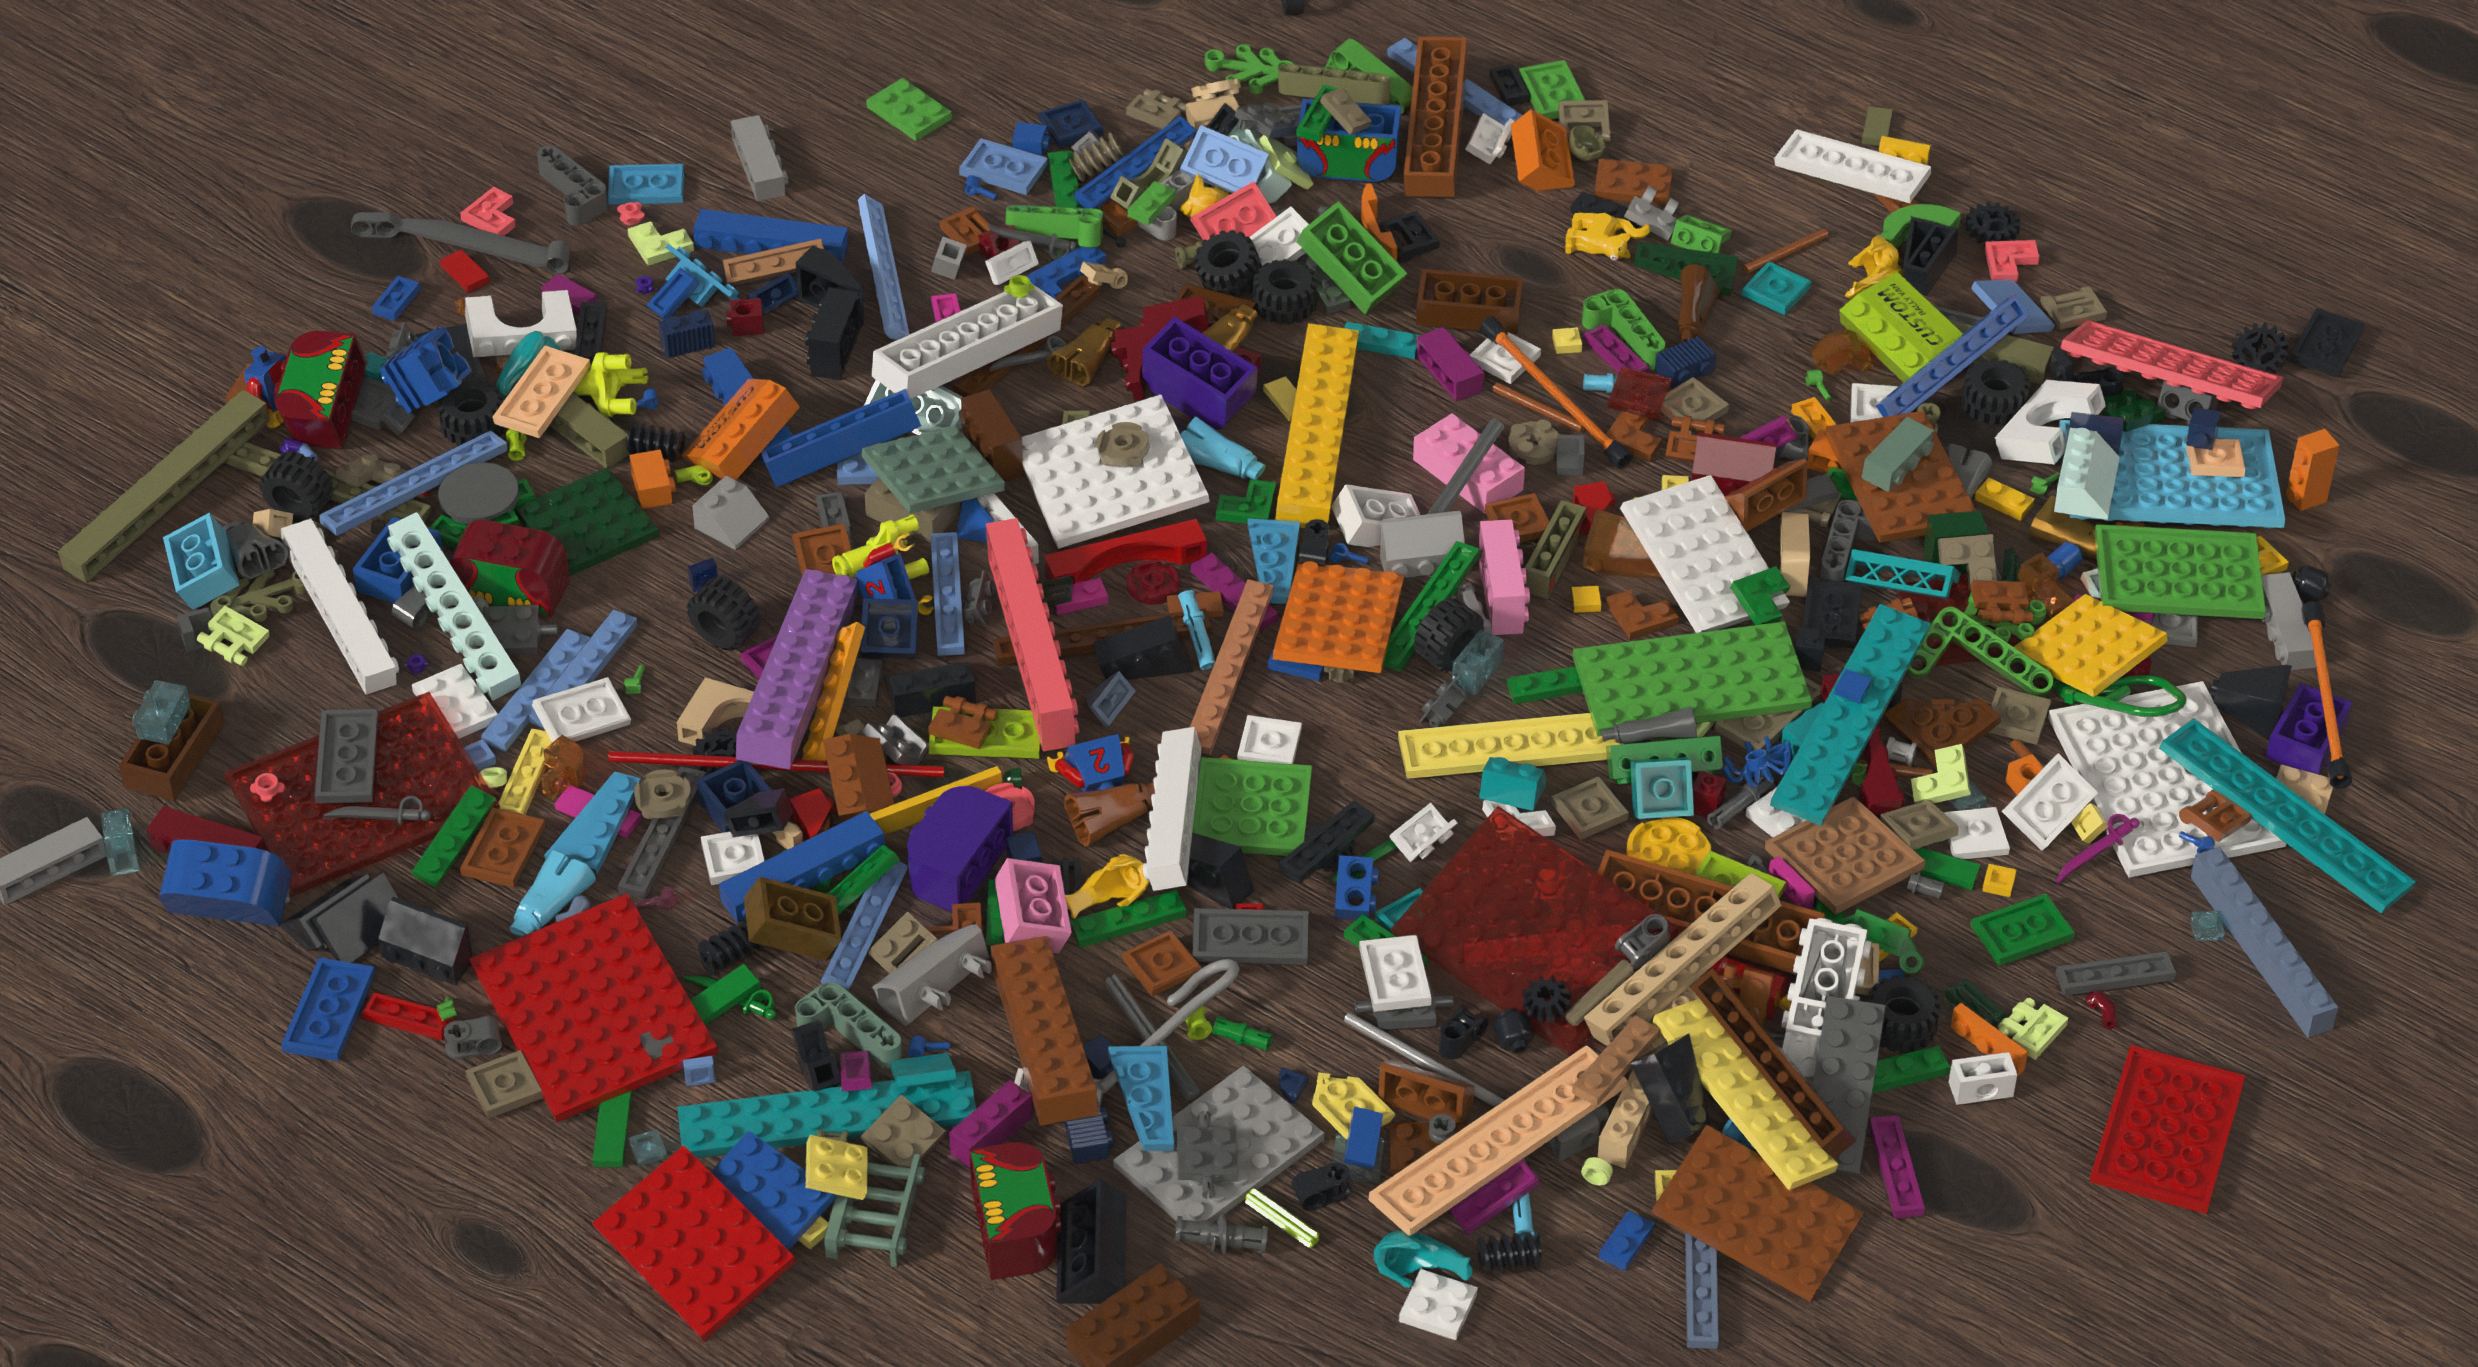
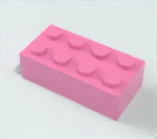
(1445, 446)
(1503, 577)

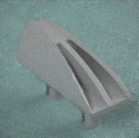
(933, 973)

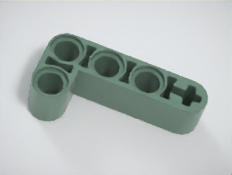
(850, 1017)

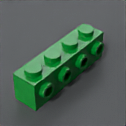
(1703, 752)

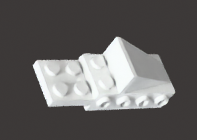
(1827, 968)

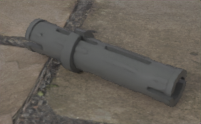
(1738, 803)

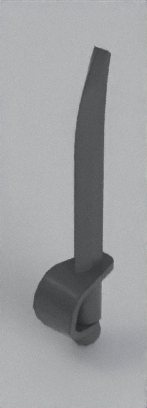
(1057, 247)
(1053, 343)
(384, 813)

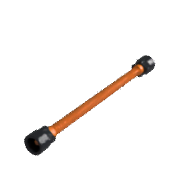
(1615, 451)
(2338, 769)

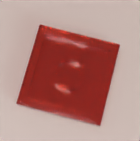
(1639, 393)

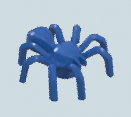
(1759, 763)

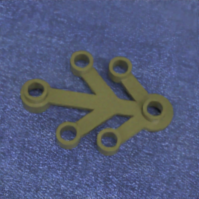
(259, 596)

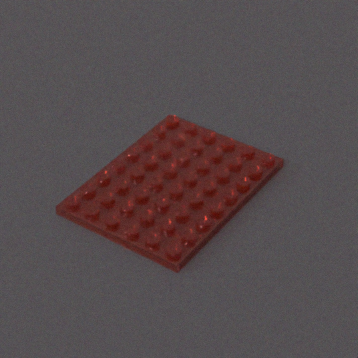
(413, 758)
(1522, 910)

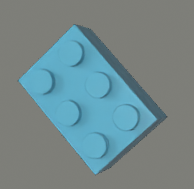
(201, 561)

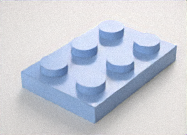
(1223, 160)

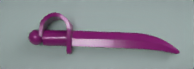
(2113, 837)

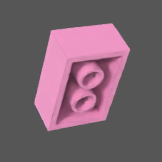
(1033, 902)

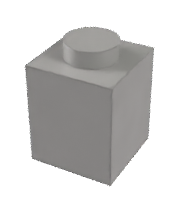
(948, 258)

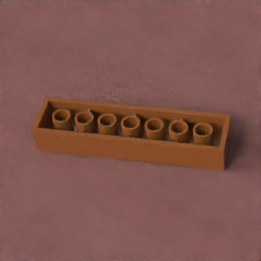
(1436, 117)
(1686, 897)
(1044, 1031)

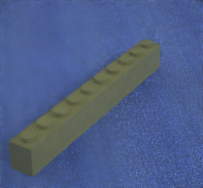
(163, 486)

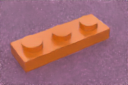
(1986, 1037)

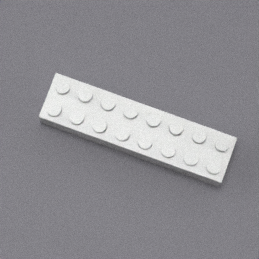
(965, 341)

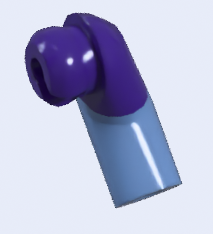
(292, 445)

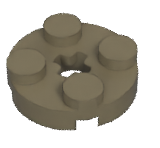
(1524, 434)
(1131, 454)
(655, 806)

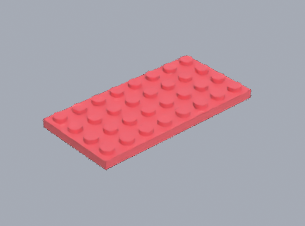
(2172, 363)

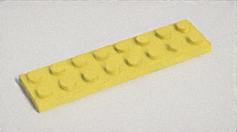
(1521, 741)
(1747, 1096)

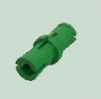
(1242, 1034)

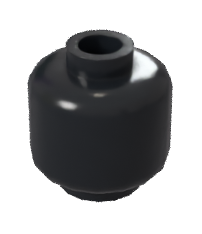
(2311, 583)
(1513, 1030)

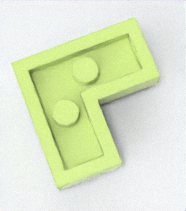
(652, 245)
(1949, 782)

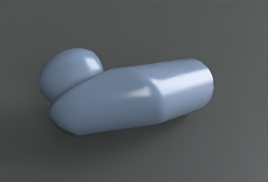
(578, 905)

